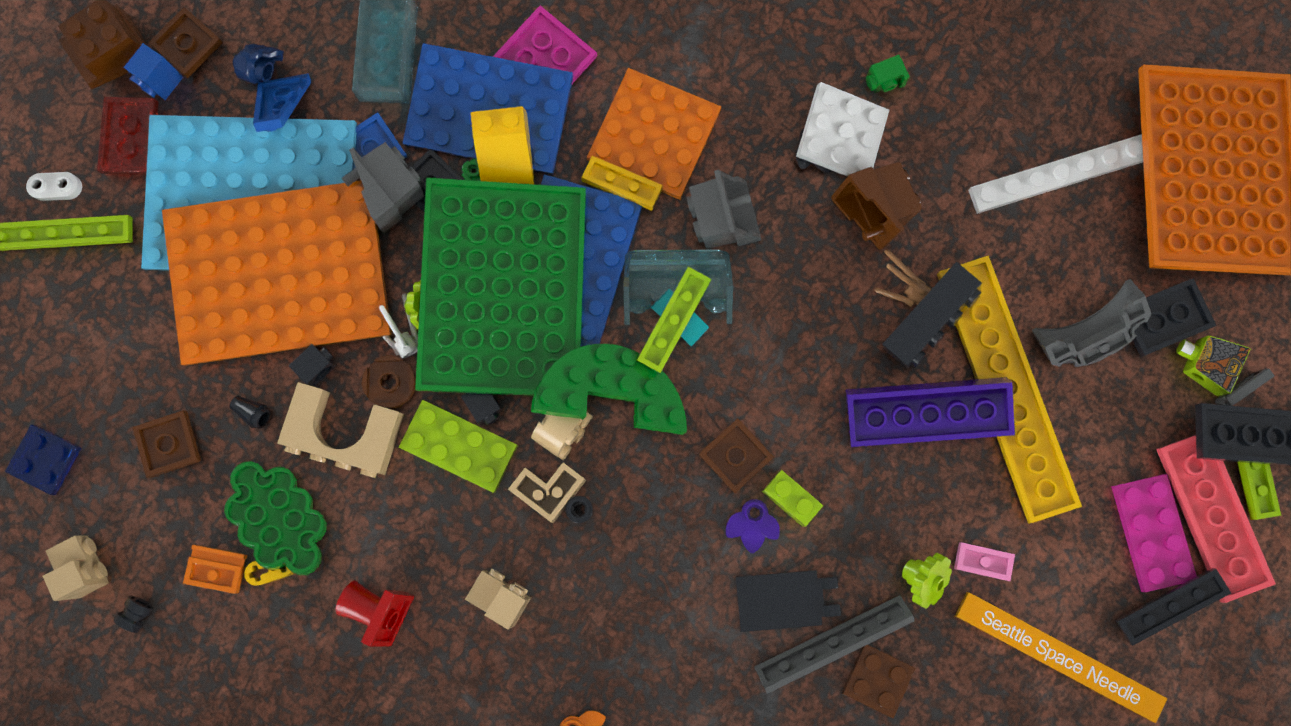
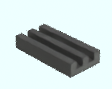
(1245, 387)

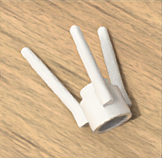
(405, 344)

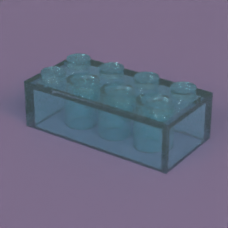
(385, 51)

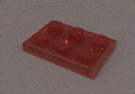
(125, 135)

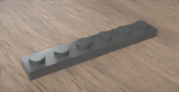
(834, 644)

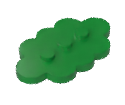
(275, 518)

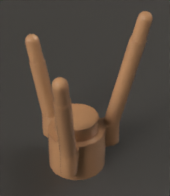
(916, 287)

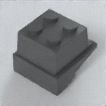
(387, 184)
(723, 211)

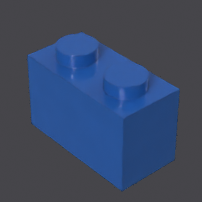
(153, 72)

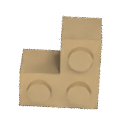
(550, 497)
(75, 569)
(499, 600)

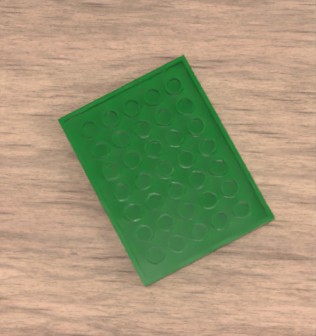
(498, 284)

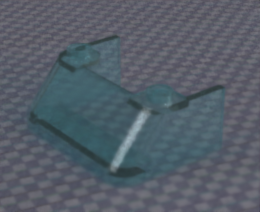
(653, 272)

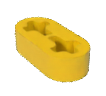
(268, 577)

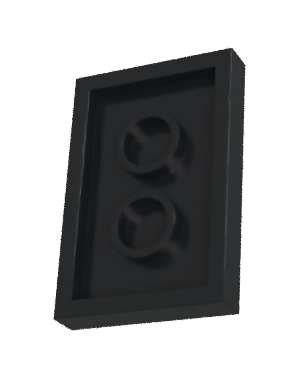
(1174, 317)

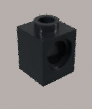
(313, 365)
(483, 407)

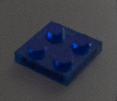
(43, 459)

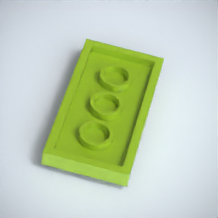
(458, 446)

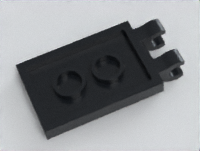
(783, 600)

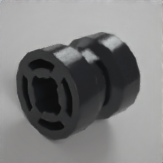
(133, 614)

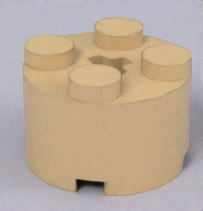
(559, 433)

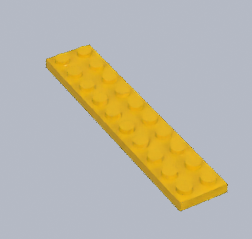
(997, 352)

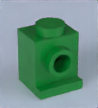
(887, 75)

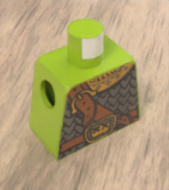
(1213, 363)

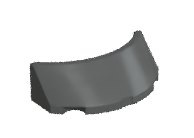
(1100, 333)

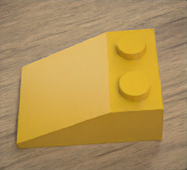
(503, 145)

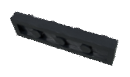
(1173, 606)

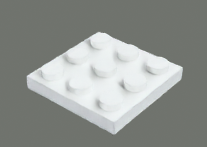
(842, 131)

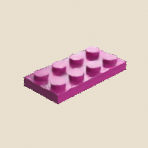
(1154, 533)

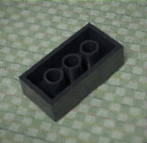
(931, 316)

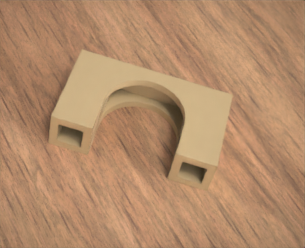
(303, 433)

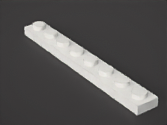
(1057, 174)

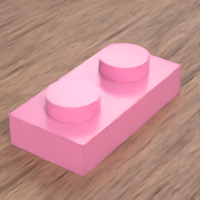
(984, 561)

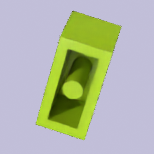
(792, 498)

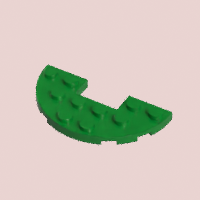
(614, 374)

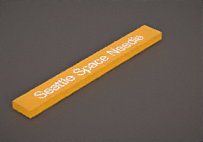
(1061, 657)

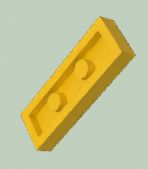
(622, 183)

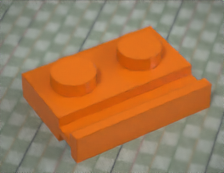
(215, 569)

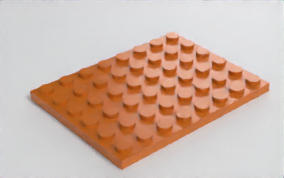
(1217, 169)
(275, 273)

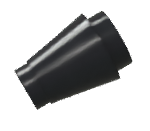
(251, 412)
(571, 507)

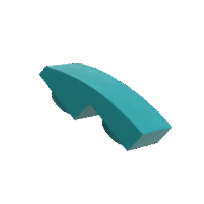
(696, 326)

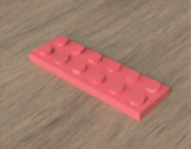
(1216, 518)

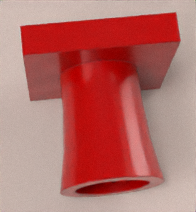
(381, 614)

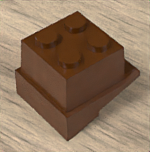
(100, 41)
(878, 202)

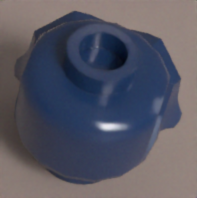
(256, 63)

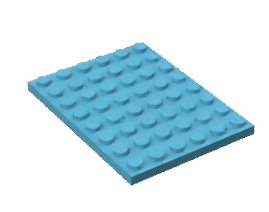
(226, 159)

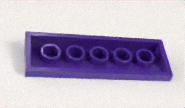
(930, 412)

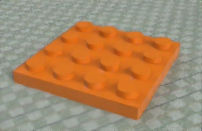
(655, 131)

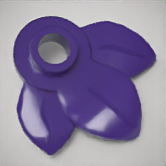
(753, 529)

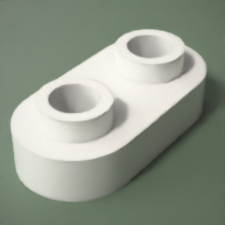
(52, 186)

